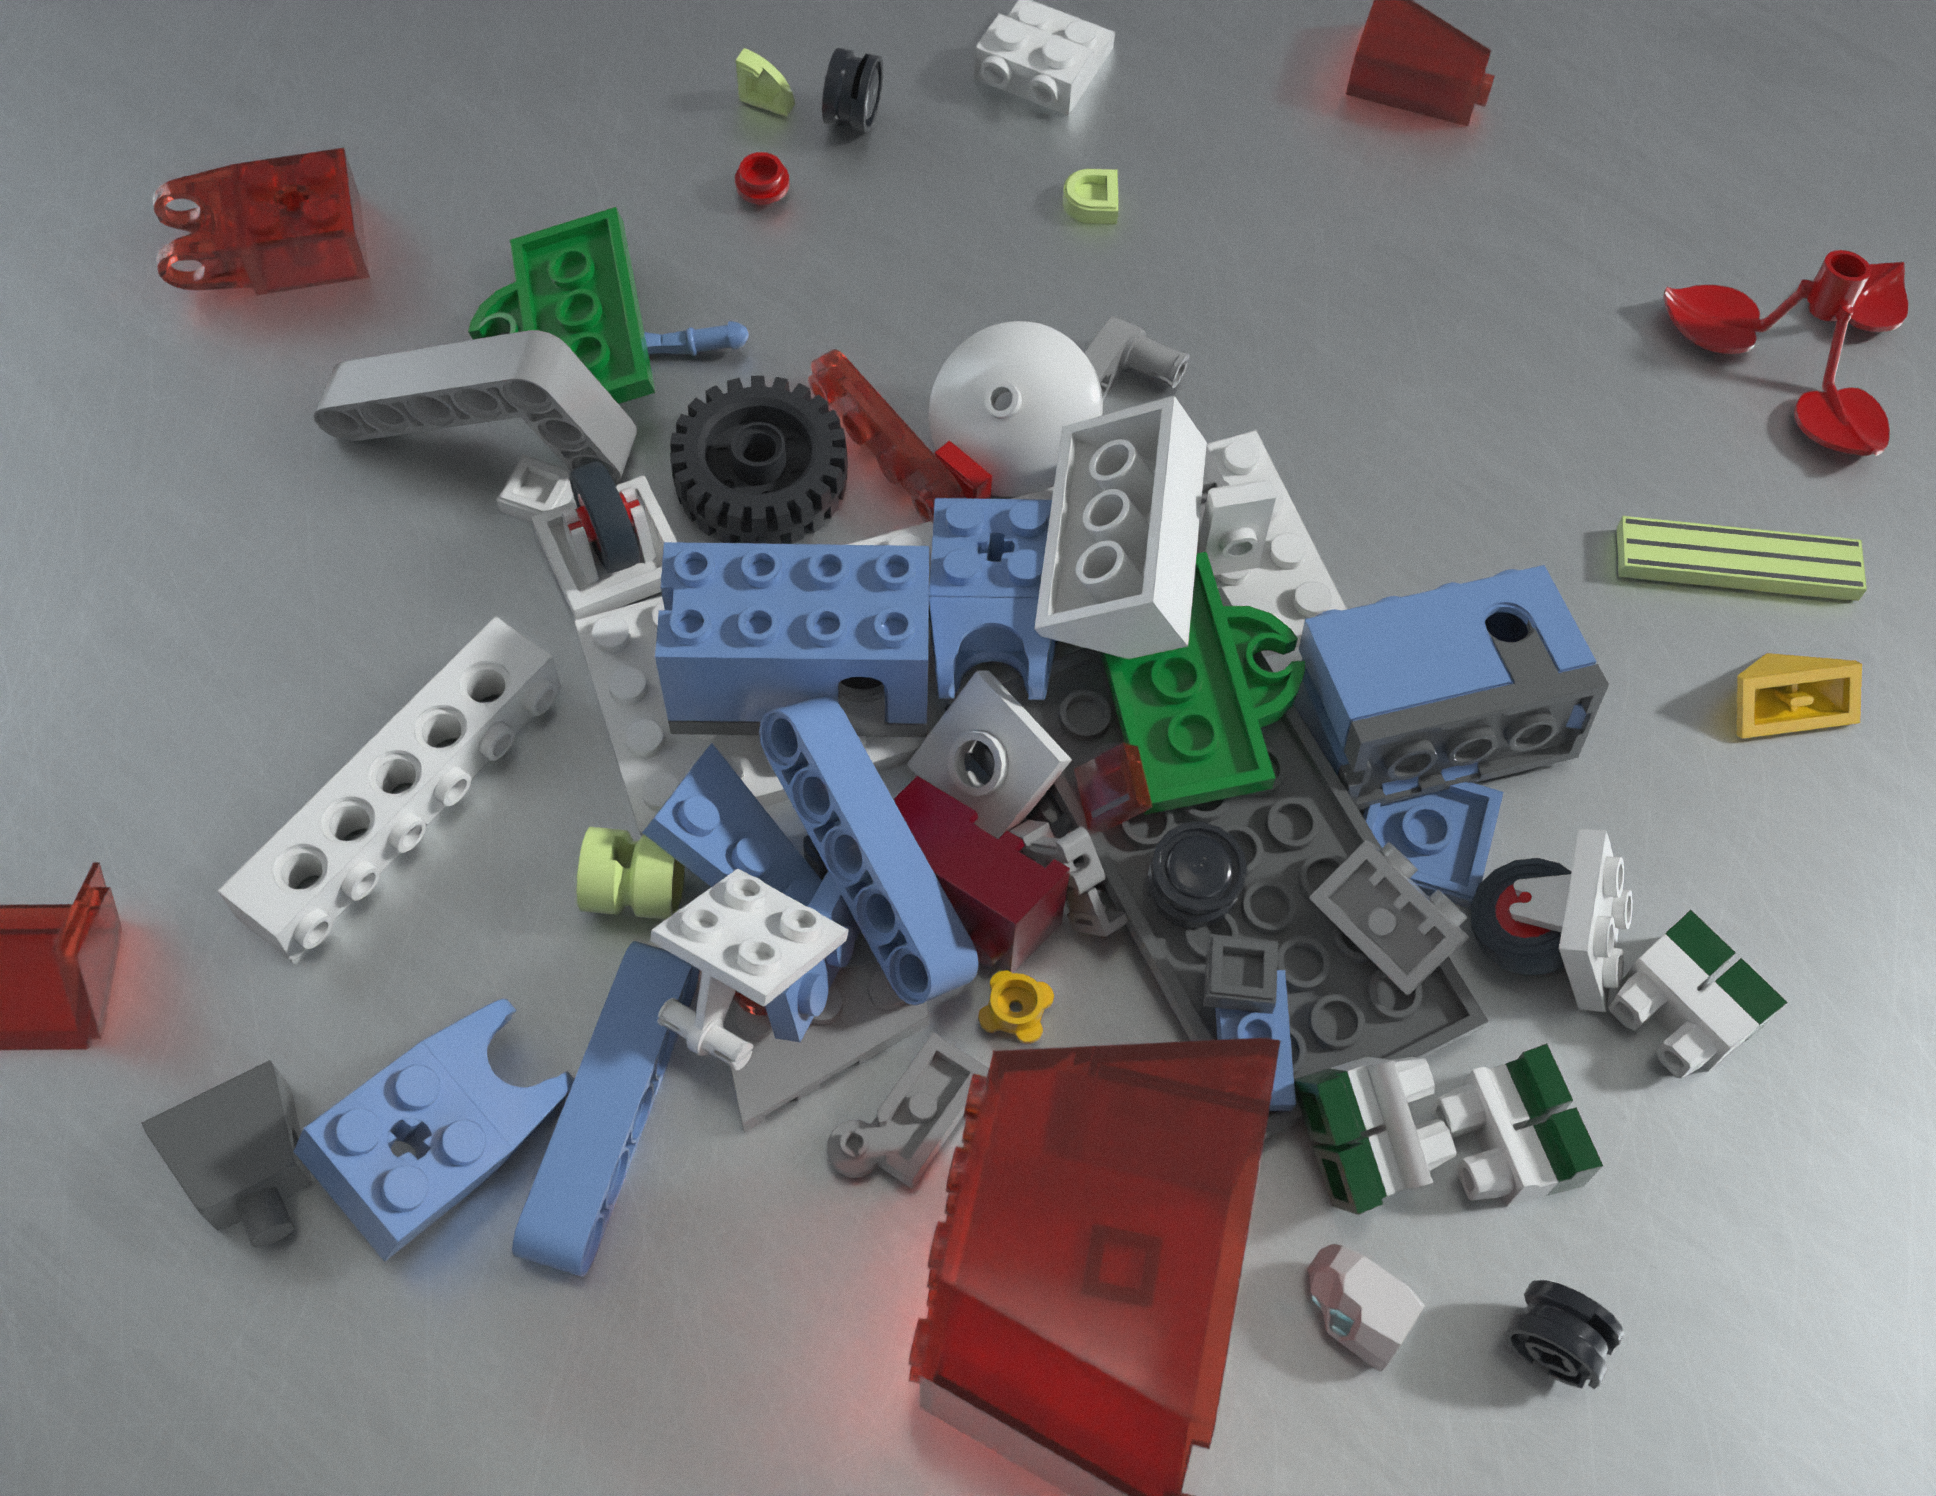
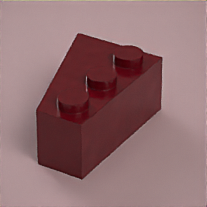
(995, 890)

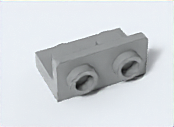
(1390, 914)

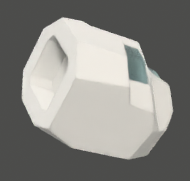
(1362, 1304)

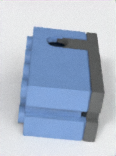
(789, 625)
(1448, 686)

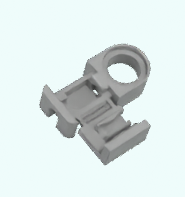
(1082, 899)

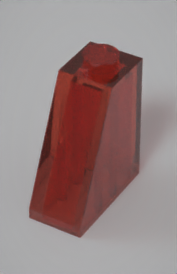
(1419, 63)

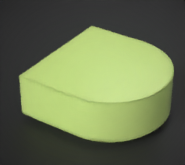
(1092, 196)

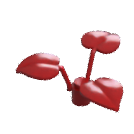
(1843, 292)

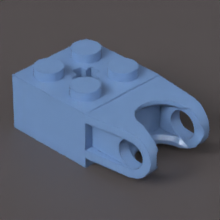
(988, 589)
(444, 1107)

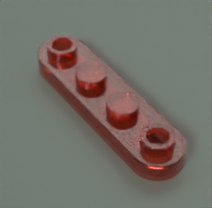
(876, 424)

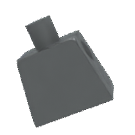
(236, 1152)

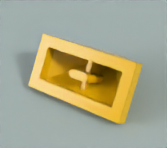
(1797, 694)

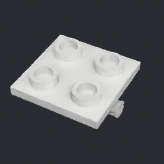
(742, 942)

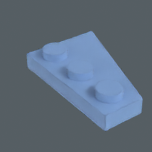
(720, 827)

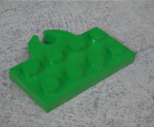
(582, 290)
(1204, 704)

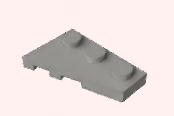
(856, 1024)

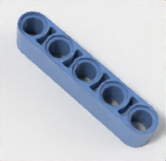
(868, 849)
(604, 1113)

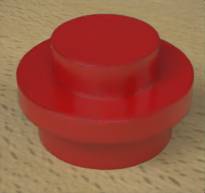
(761, 179)

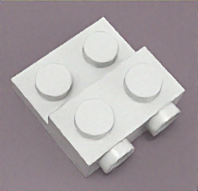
(1042, 55)

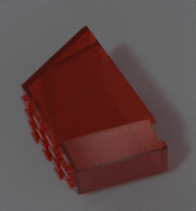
(1095, 1257)

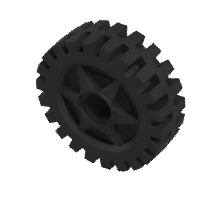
(719, 471)

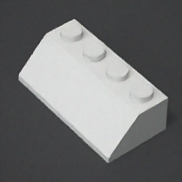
(1124, 532)

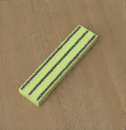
(1741, 558)

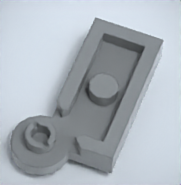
(911, 1119)

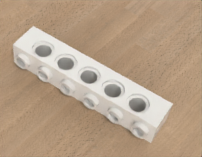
(359, 796)

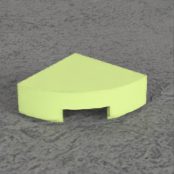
(762, 84)

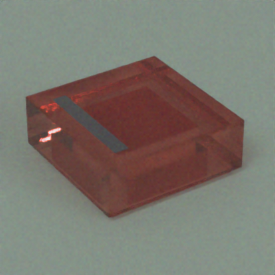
(1113, 787)

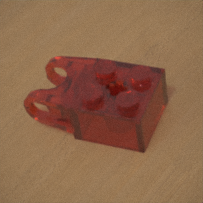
(266, 225)

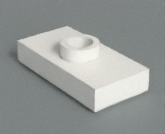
(1236, 525)

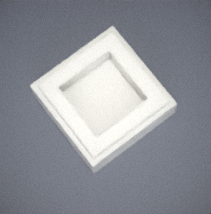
(534, 489)

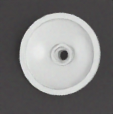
(1049, 387)

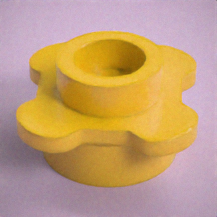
(1020, 988)

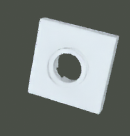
(1022, 752)

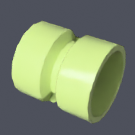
(627, 873)

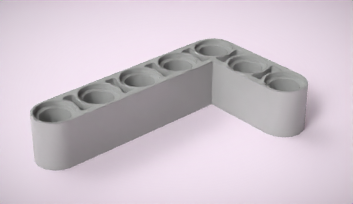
(482, 382)

